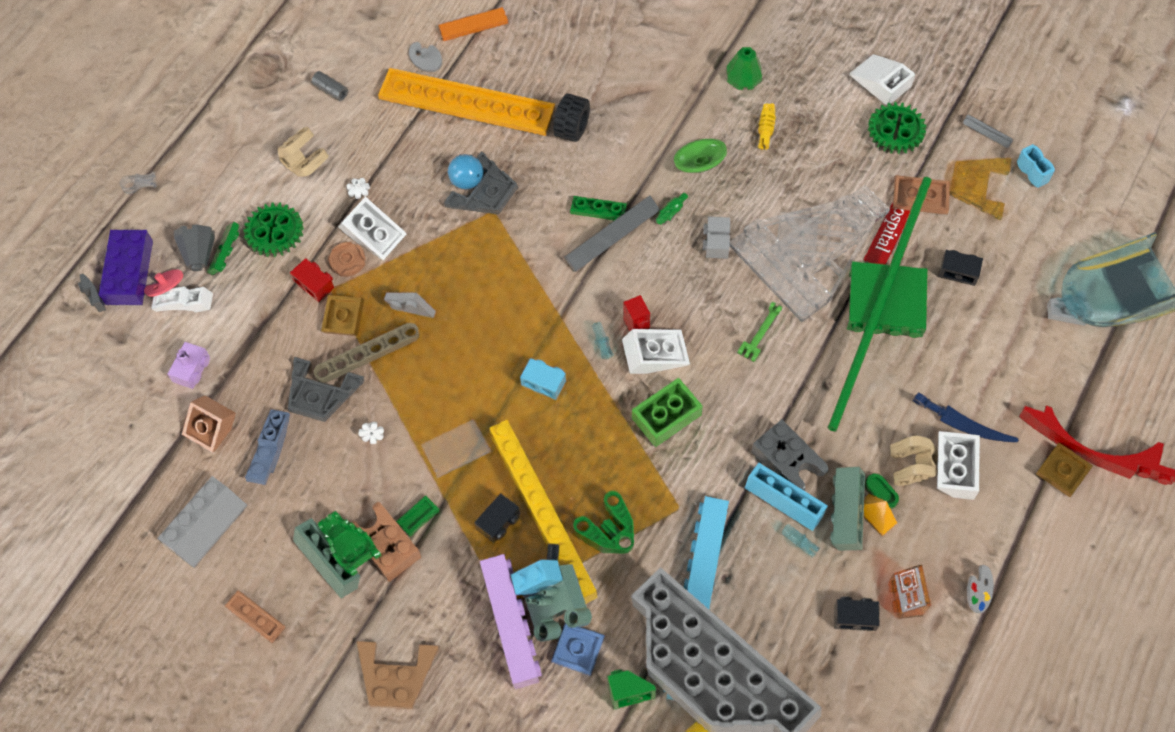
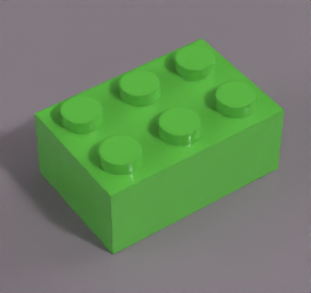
(667, 412)

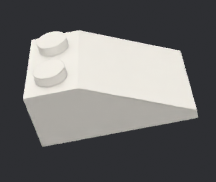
(372, 229)
(654, 350)

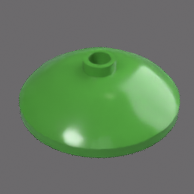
(700, 155)

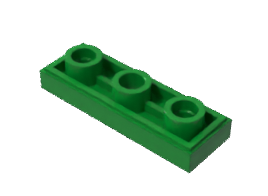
(588, 207)
(224, 249)

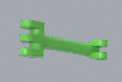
(751, 348)

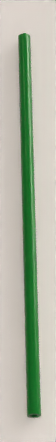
(879, 305)

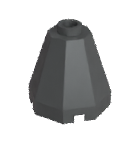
(195, 245)

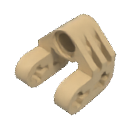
(294, 159)
(926, 460)

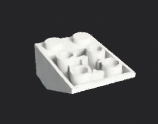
(883, 78)

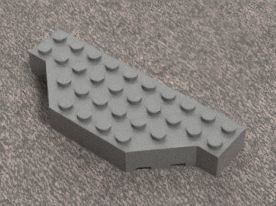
(713, 668)

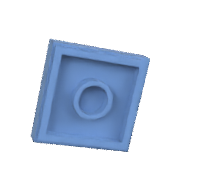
(578, 649)

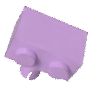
(189, 365)

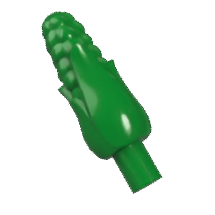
(671, 208)

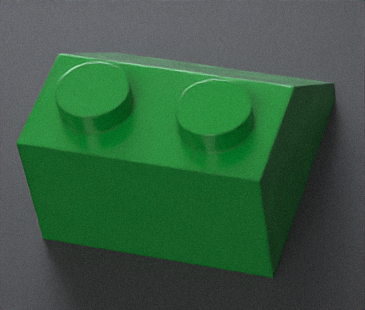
(628, 689)

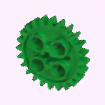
(910, 130)
(273, 229)

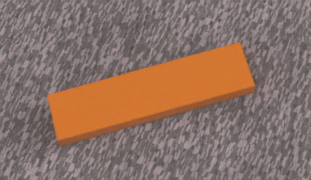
(473, 24)

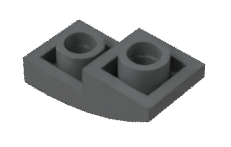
(91, 292)

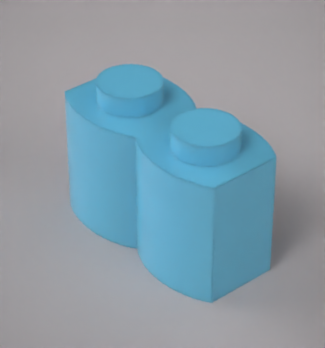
(1035, 165)

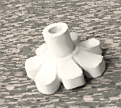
(357, 188)
(371, 432)

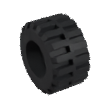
(571, 117)

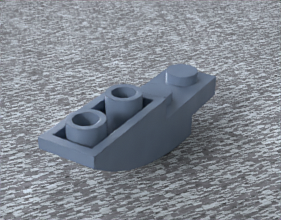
(269, 448)

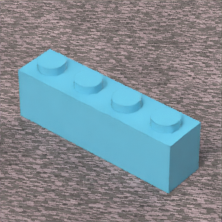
(785, 496)

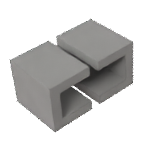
(717, 237)

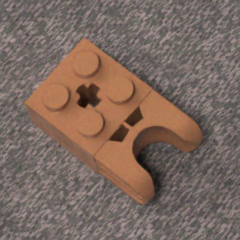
(388, 536)

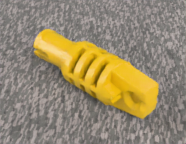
(766, 125)

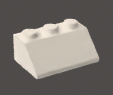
(958, 464)

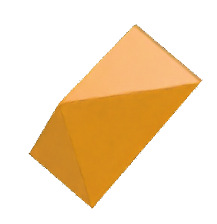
(878, 514)

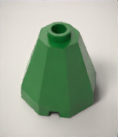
(744, 69)

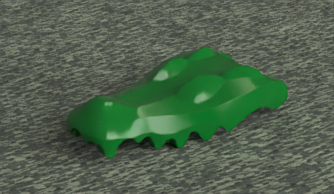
(347, 543)

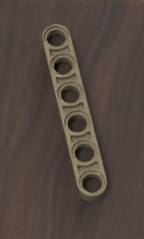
(365, 349)

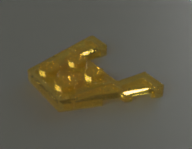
(971, 183)

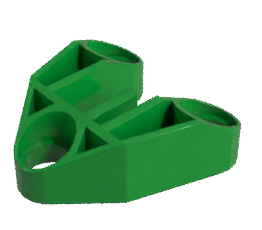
(597, 539)

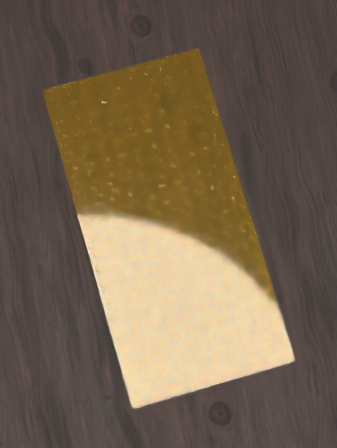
(470, 368)

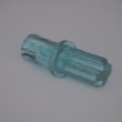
(602, 341)
(800, 540)

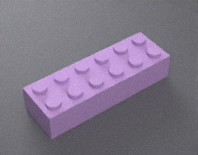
(511, 627)

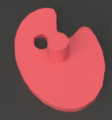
(165, 282)

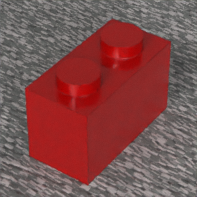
(312, 279)
(636, 314)

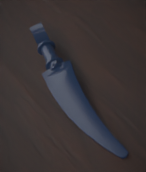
(960, 422)

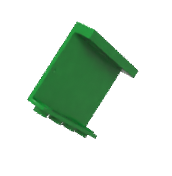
(906, 304)

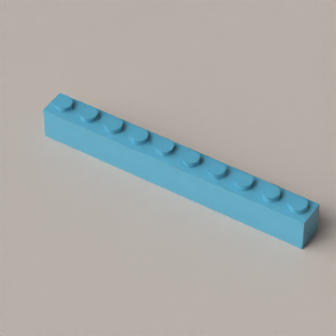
(706, 550)

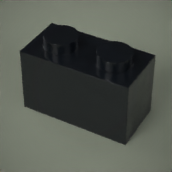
(960, 267)
(497, 518)
(856, 614)

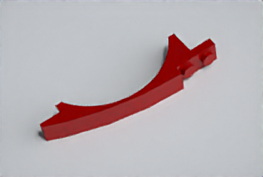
(1144, 464)

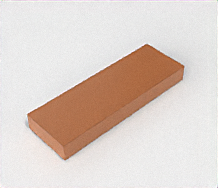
(255, 616)

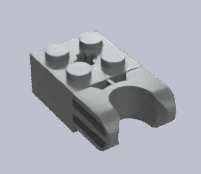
(792, 456)

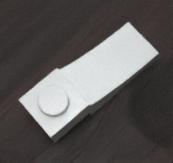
(183, 299)

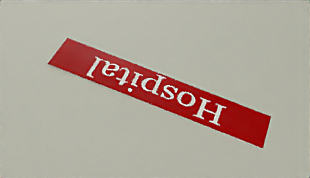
(887, 236)

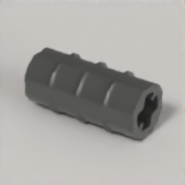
(330, 86)

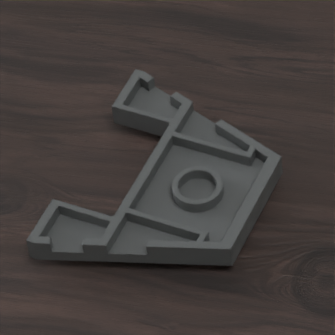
(490, 194)
(316, 398)

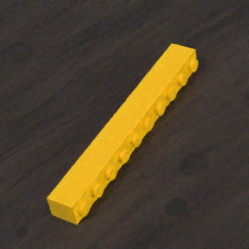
(539, 503)

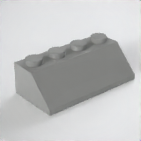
(202, 522)

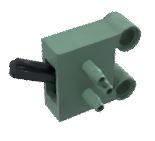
(557, 600)

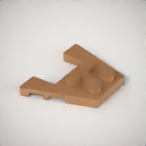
(394, 684)

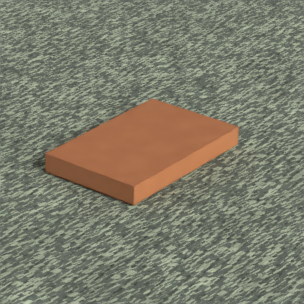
(906, 190)

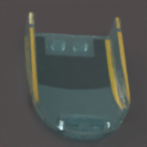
(1119, 286)

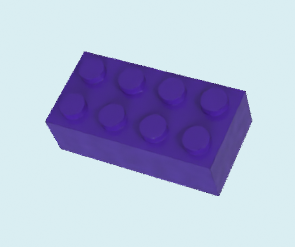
(126, 267)

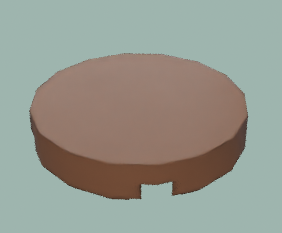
(347, 259)

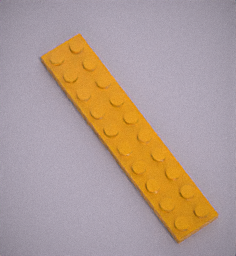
(467, 101)

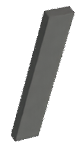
(612, 233)

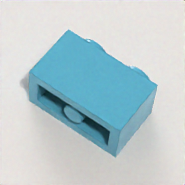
(543, 378)
(536, 577)

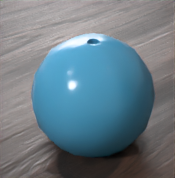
(465, 171)

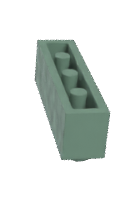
(848, 509)
(315, 547)

